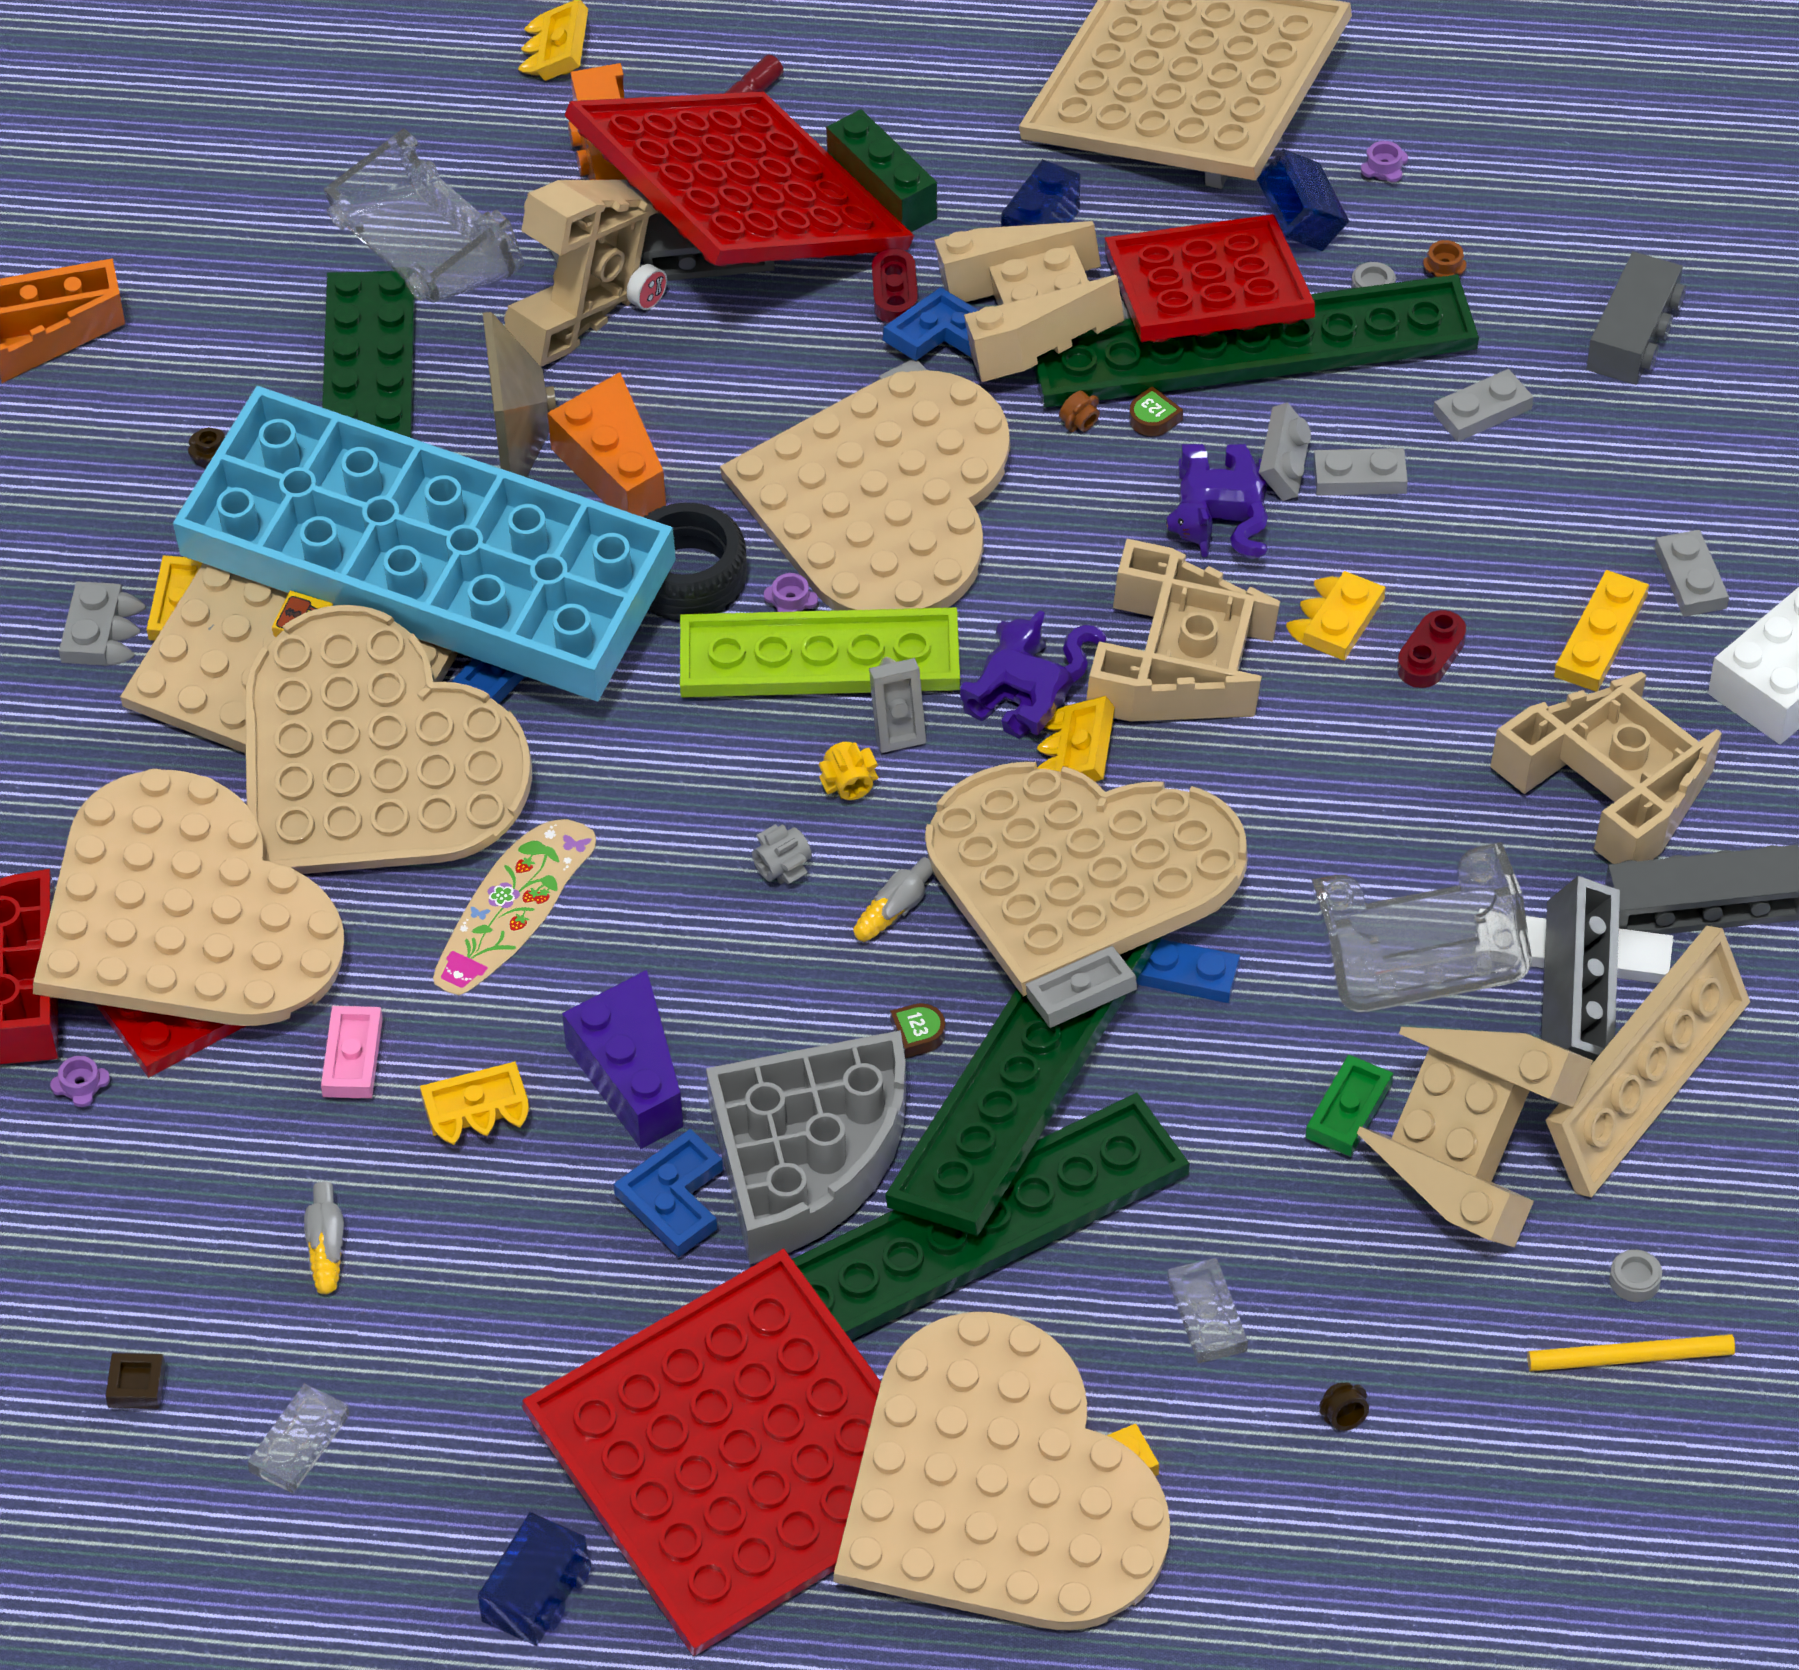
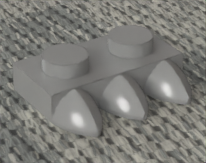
(97, 625)

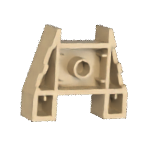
(599, 243)
(1037, 287)
(1192, 641)
(1622, 750)
(1465, 1116)

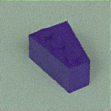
(627, 1057)

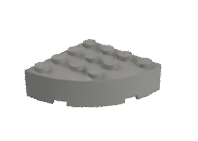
(807, 1136)

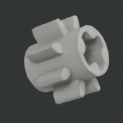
(781, 854)

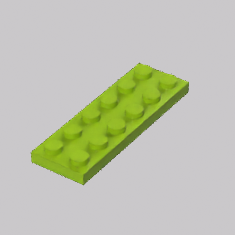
(813, 650)

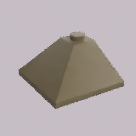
(517, 398)

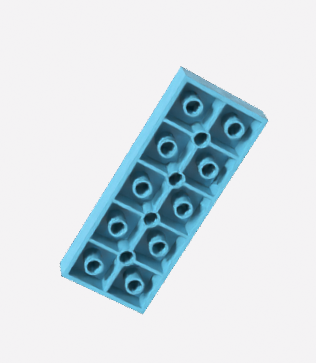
(429, 539)

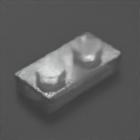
(1207, 1310)
(298, 1438)

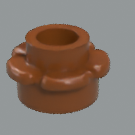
(1445, 259)
(1079, 411)

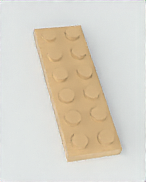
(1649, 1061)

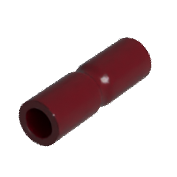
(759, 76)

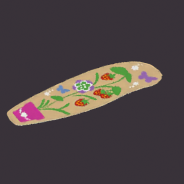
(512, 902)

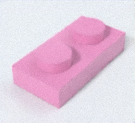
(351, 1052)

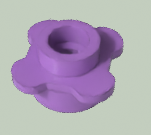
(1384, 161)
(790, 593)
(75, 1070)

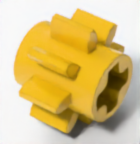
(848, 770)

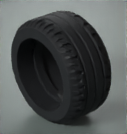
(714, 588)

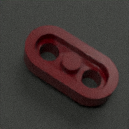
(893, 283)
(1438, 641)

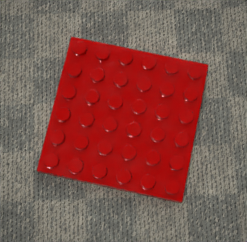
(738, 177)
(720, 1447)

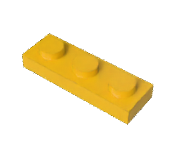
(1601, 630)

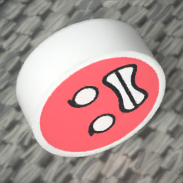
(646, 286)

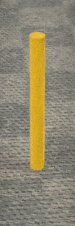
(1631, 1352)

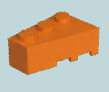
(595, 84)
(55, 312)
(609, 447)

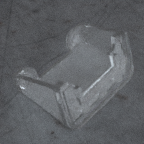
(421, 223)
(1427, 940)

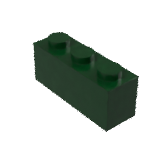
(883, 169)

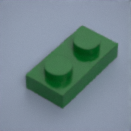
(1349, 1105)

